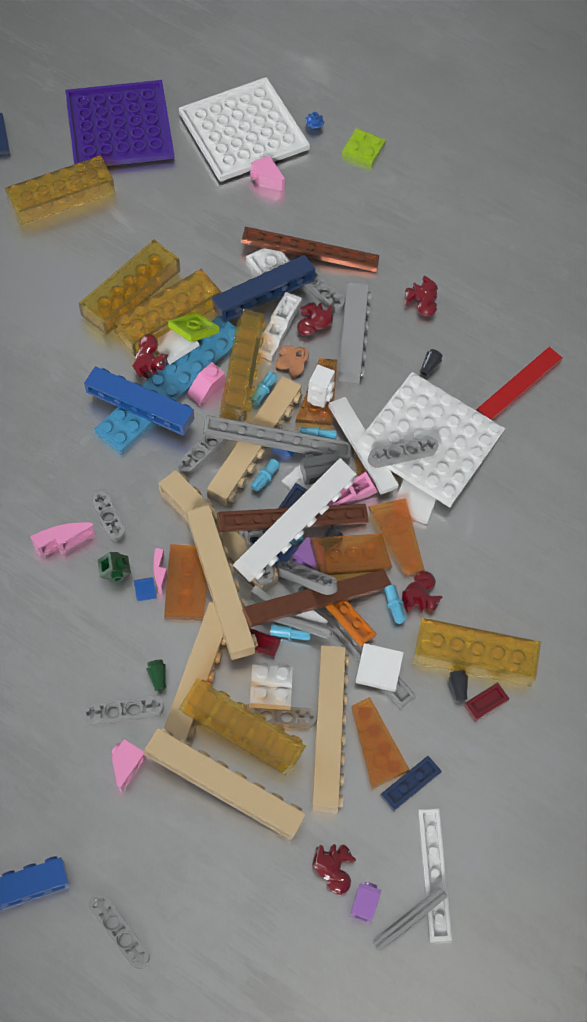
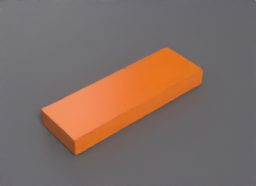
(352, 622)

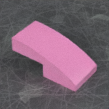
(159, 572)

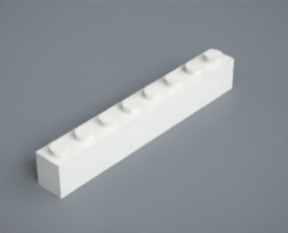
(292, 522)

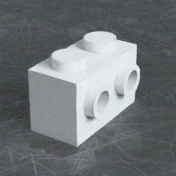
(321, 386)

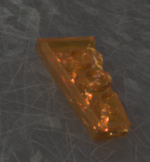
(315, 414)
(399, 533)
(378, 747)

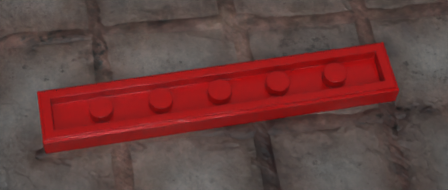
(520, 384)

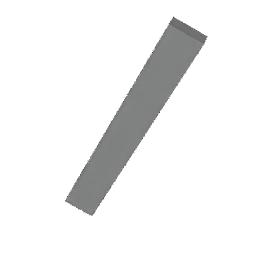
(274, 437)
(402, 695)

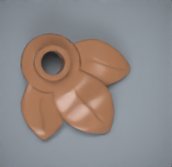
(291, 361)

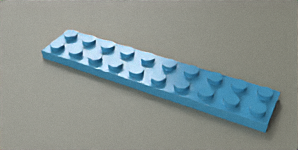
(124, 428)

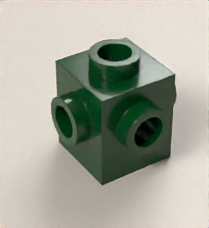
(114, 566)

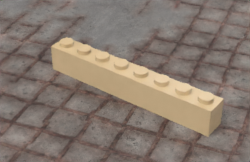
(245, 455)
(185, 497)
(221, 583)
(201, 666)
(329, 730)
(224, 783)

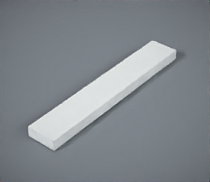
(354, 430)
(434, 873)

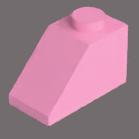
(267, 174)
(206, 384)
(126, 762)

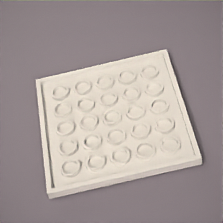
(243, 128)
(428, 411)

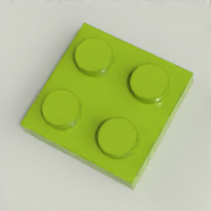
(363, 147)
(193, 326)

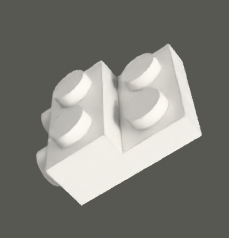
(271, 686)

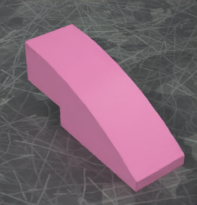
(358, 491)
(61, 536)

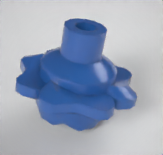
(314, 120)

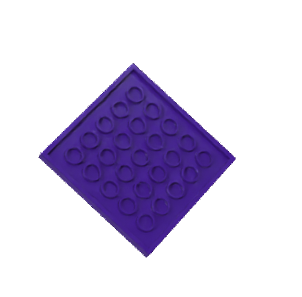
(120, 123)

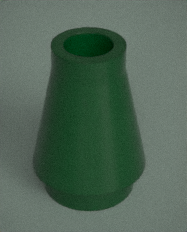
(157, 673)

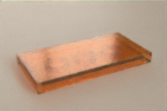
(350, 554)
(185, 584)

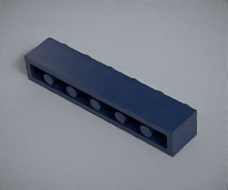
(264, 288)

